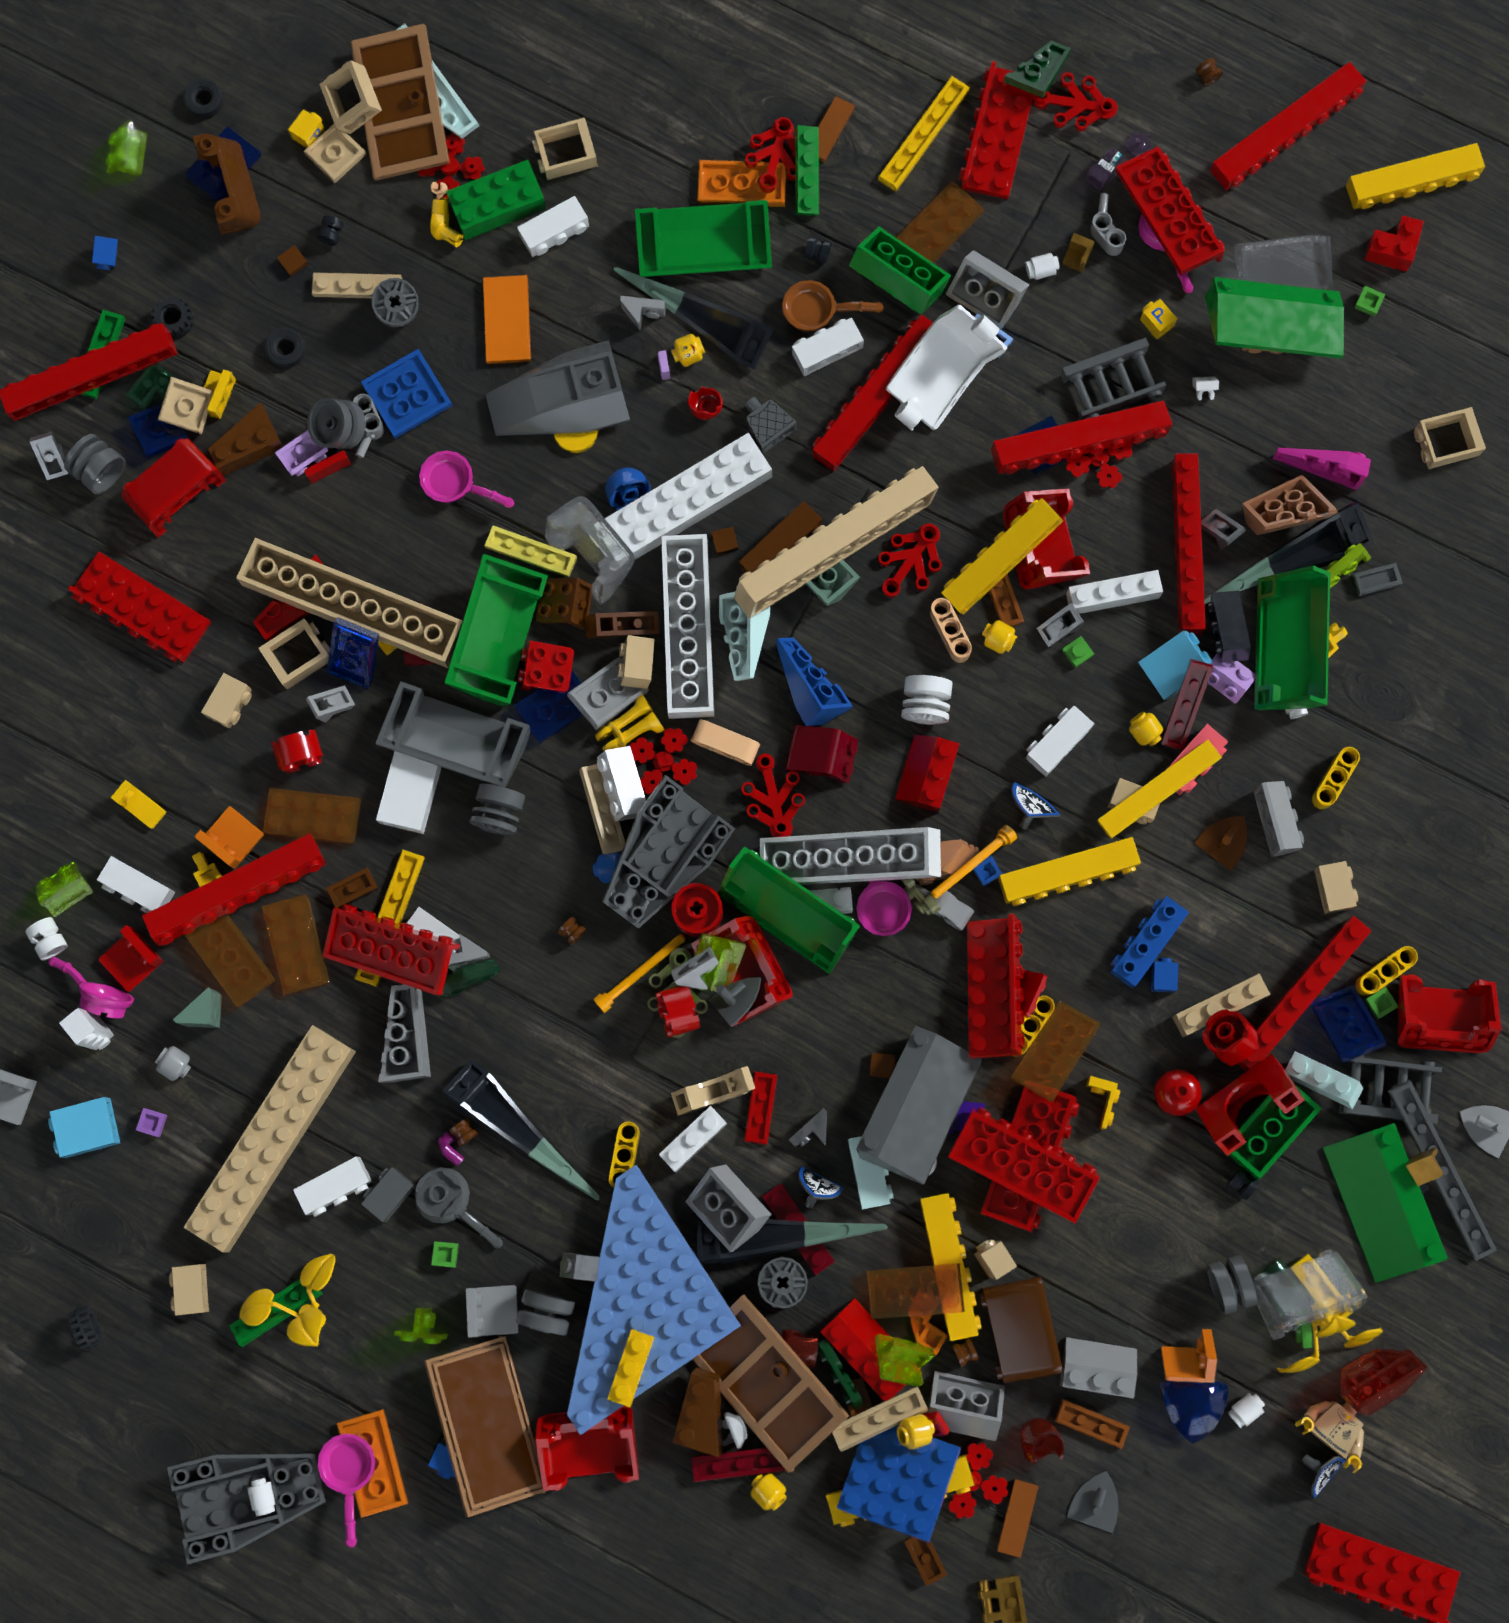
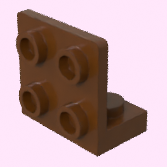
(565, 602)

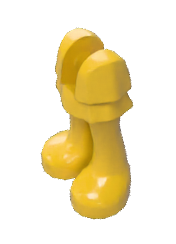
(648, 723)

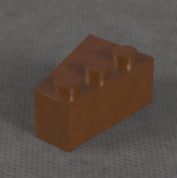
(246, 442)
(700, 1415)

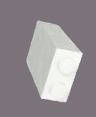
(408, 793)

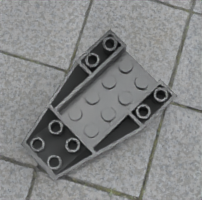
(562, 396)
(664, 852)
(217, 1502)

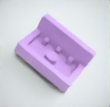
(300, 453)
(1230, 678)

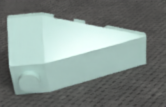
(743, 635)

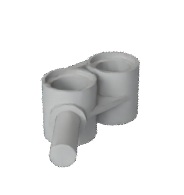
(1104, 235)
(371, 416)
(956, 912)

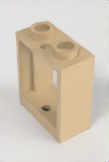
(360, 113)
(560, 132)
(1470, 431)
(305, 670)

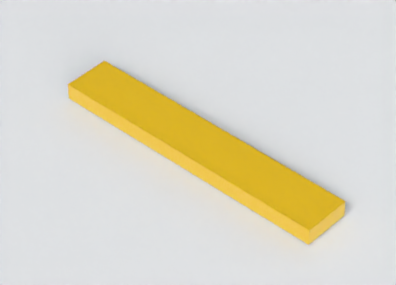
(923, 133)
(1159, 789)
(397, 898)

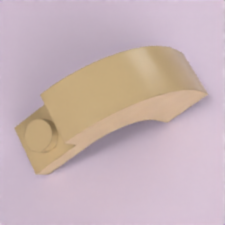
(713, 1091)

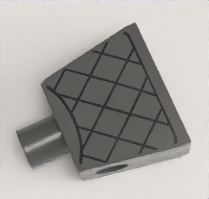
(768, 423)

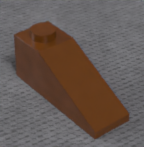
(621, 624)

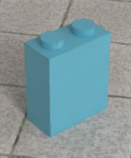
(1170, 661)
(84, 1127)

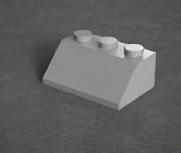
(987, 289)
(1278, 818)
(727, 1207)
(1099, 1367)
(967, 1405)

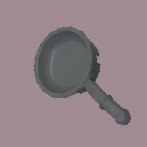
(444, 1196)

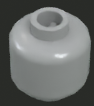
(172, 1063)

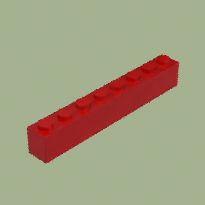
(1288, 126)
(88, 371)
(867, 402)
(1081, 437)
(1188, 543)
(234, 890)
(1307, 988)

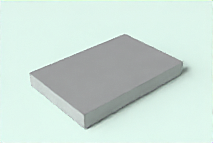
(602, 696)

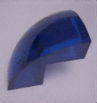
(1194, 1406)

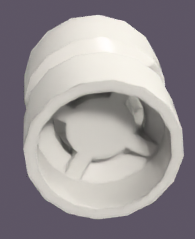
(45, 936)

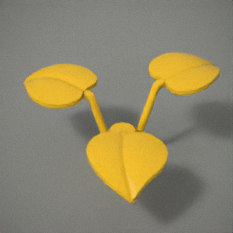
(309, 1321)
(1329, 1326)

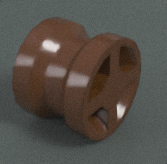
(1209, 71)
(572, 930)
(463, 1132)
(965, 1352)

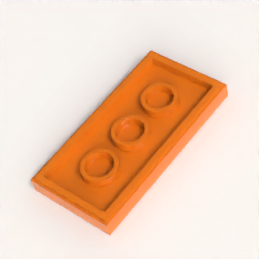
(735, 183)
(507, 319)
(385, 1486)

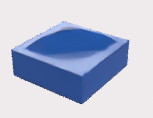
(987, 871)

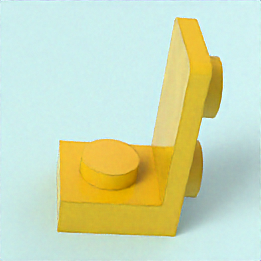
(138, 804)
(1099, 1087)

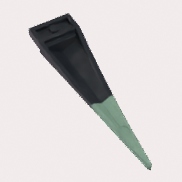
(731, 331)
(1314, 546)
(488, 1104)
(776, 1237)

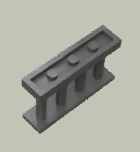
(1114, 358)
(1376, 1107)

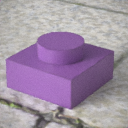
(151, 1122)

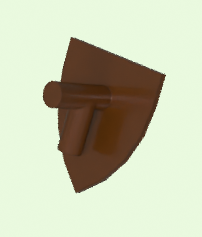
(1225, 840)

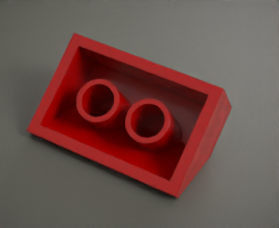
(927, 772)

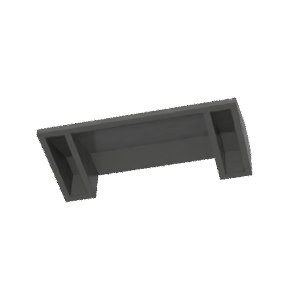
(453, 736)
(918, 1106)

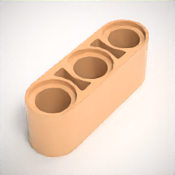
(950, 619)
(725, 742)

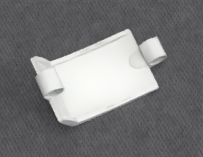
(943, 366)

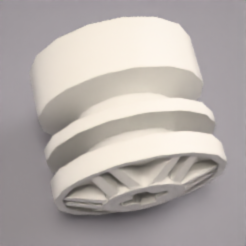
(927, 699)

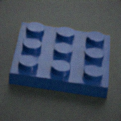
(406, 393)

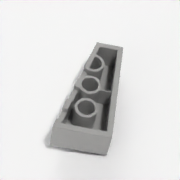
(405, 1037)

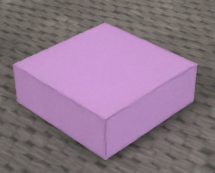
(663, 364)

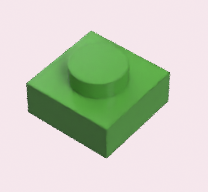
(1369, 301)
(1078, 652)
(1381, 1003)
(445, 1254)
(1304, 1336)

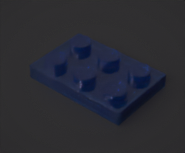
(211, 179)
(352, 653)
(549, 710)
(1348, 1023)

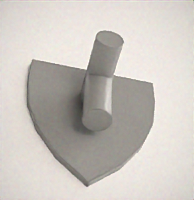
(1487, 1127)

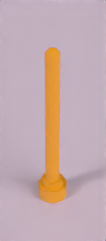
(1005, 836)
(606, 999)

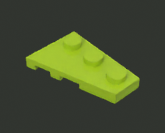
(1348, 563)

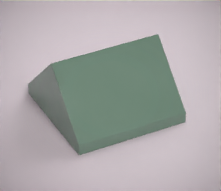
(834, 583)
(203, 1011)

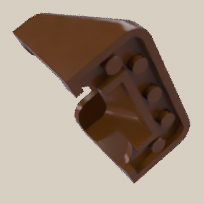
(241, 208)
(1022, 1330)

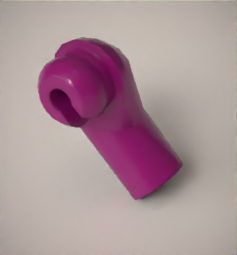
(447, 1150)

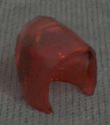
(803, 1345)
(1040, 1439)

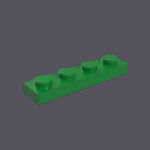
(806, 170)
(107, 330)
(291, 1297)

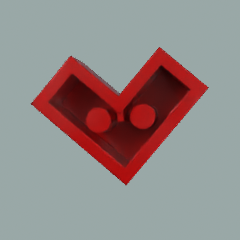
(1395, 249)

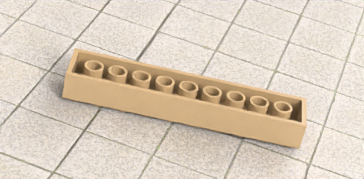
(835, 542)
(336, 594)
(269, 1139)

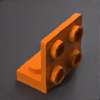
(231, 837)
(1191, 1363)

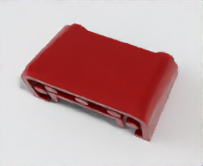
(170, 484)
(1054, 557)
(756, 962)
(1447, 1017)
(600, 1450)

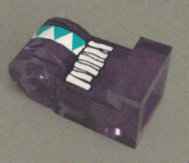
(1105, 168)

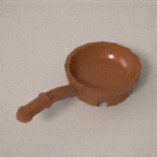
(811, 306)

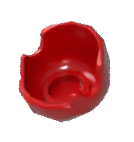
(705, 403)

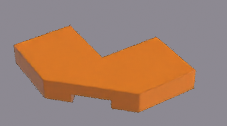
(926, 1333)

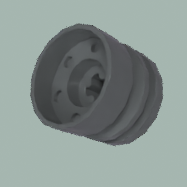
(399, 315)
(94, 463)
(497, 809)
(768, 1282)

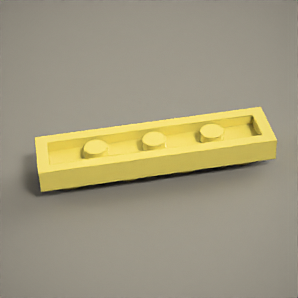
(531, 551)

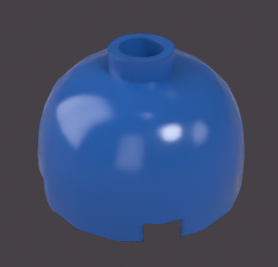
(625, 487)

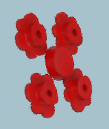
(453, 167)
(1100, 460)
(663, 760)
(987, 1485)

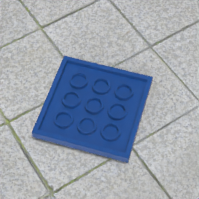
(899, 1484)

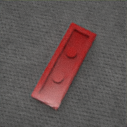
(760, 1108)

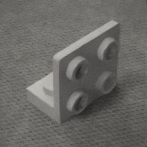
(14, 1096)
(491, 1310)

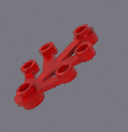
(1078, 103)
(775, 151)
(912, 557)
(774, 800)

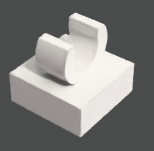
(1204, 384)

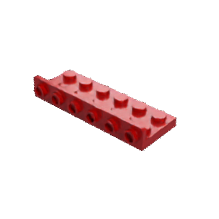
(996, 136)
(1170, 210)
(140, 608)
(389, 948)
(995, 987)
(1045, 1122)
(1024, 1164)
(1381, 1574)

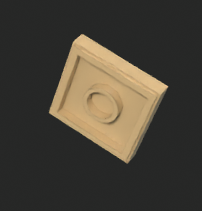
(335, 153)
(185, 405)

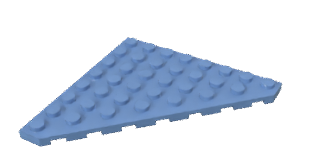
(648, 1285)

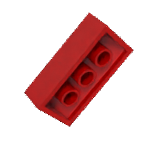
(854, 1337)

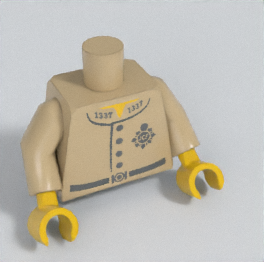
(1336, 1429)

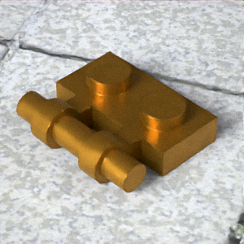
(1009, 1597)

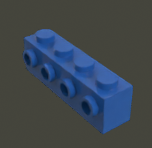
(1149, 941)

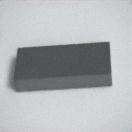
(1376, 579)

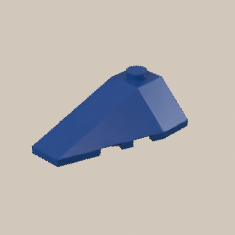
(811, 691)

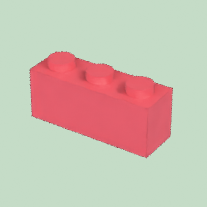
(1216, 740)

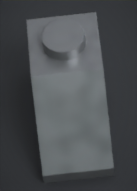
(579, 1266)

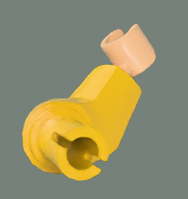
(440, 217)

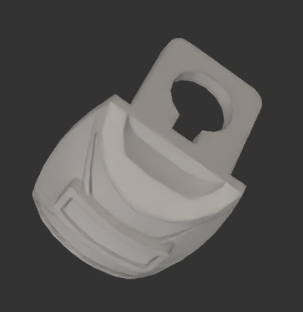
(737, 1429)

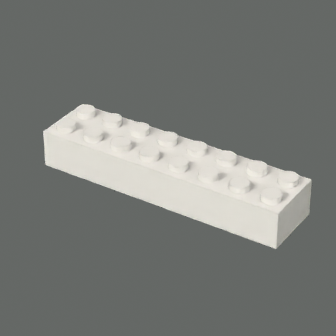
(691, 495)
(687, 626)
(856, 855)

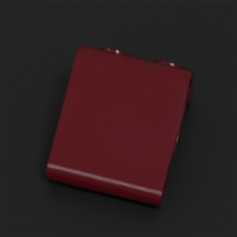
(822, 752)

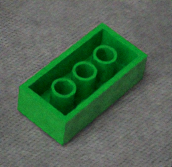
(496, 199)
(899, 270)
(1270, 1133)

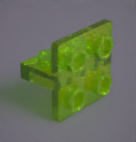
(126, 150)
(62, 889)
(729, 956)
(423, 1321)
(901, 1359)

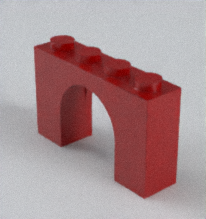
(1221, 1110)

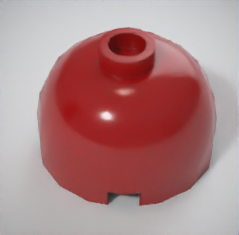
(1177, 1092)

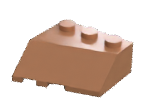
(1287, 506)
(953, 856)

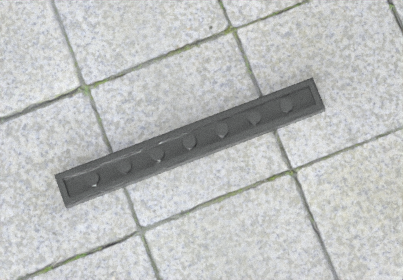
(1449, 1183)

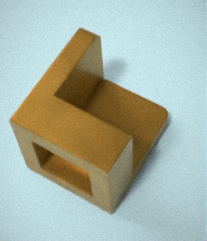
(1078, 252)
(1424, 1167)

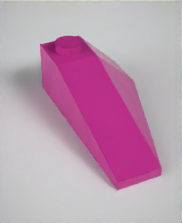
(1337, 466)

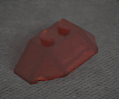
(1379, 1378)

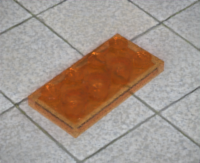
(941, 223)
(322, 815)
(295, 944)
(231, 959)
(1055, 1051)
(915, 1291)

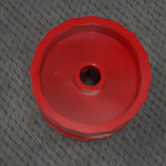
(695, 896)

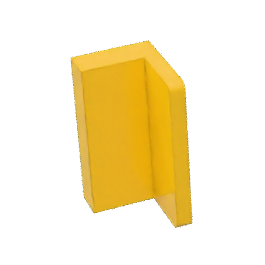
(222, 386)

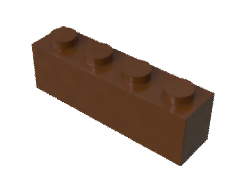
(797, 524)

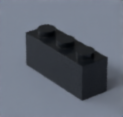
(1229, 626)

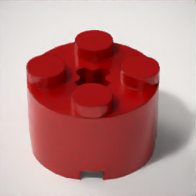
(296, 751)
(677, 1010)
(1230, 1036)

